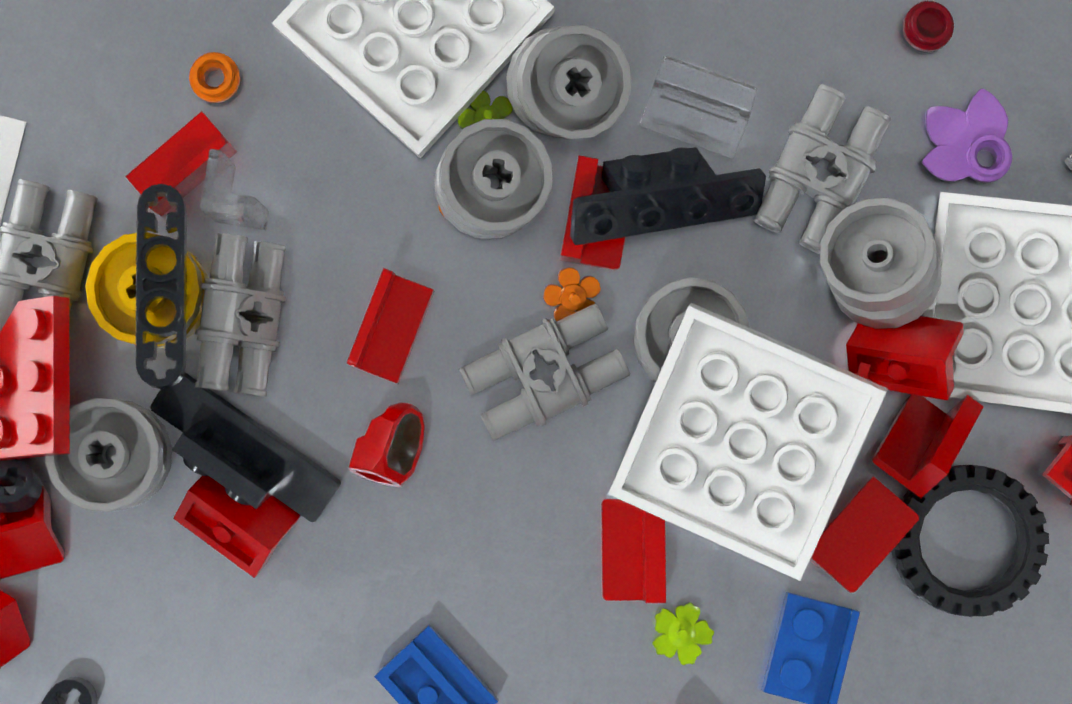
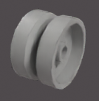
(597, 74)
(509, 154)
(881, 262)
(665, 311)
(139, 462)

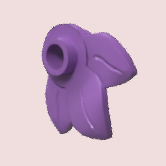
(963, 134)

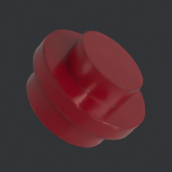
(928, 26)

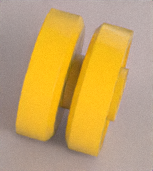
(113, 290)

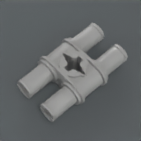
(808, 146)
(24, 240)
(227, 299)
(571, 383)

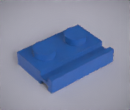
(810, 650)
(432, 674)

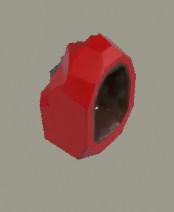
(390, 446)

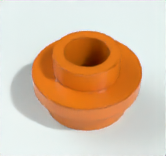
(204, 66)

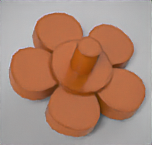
(573, 294)

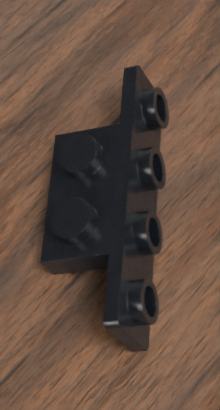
(663, 194)
(242, 453)

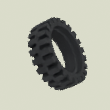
(1027, 558)

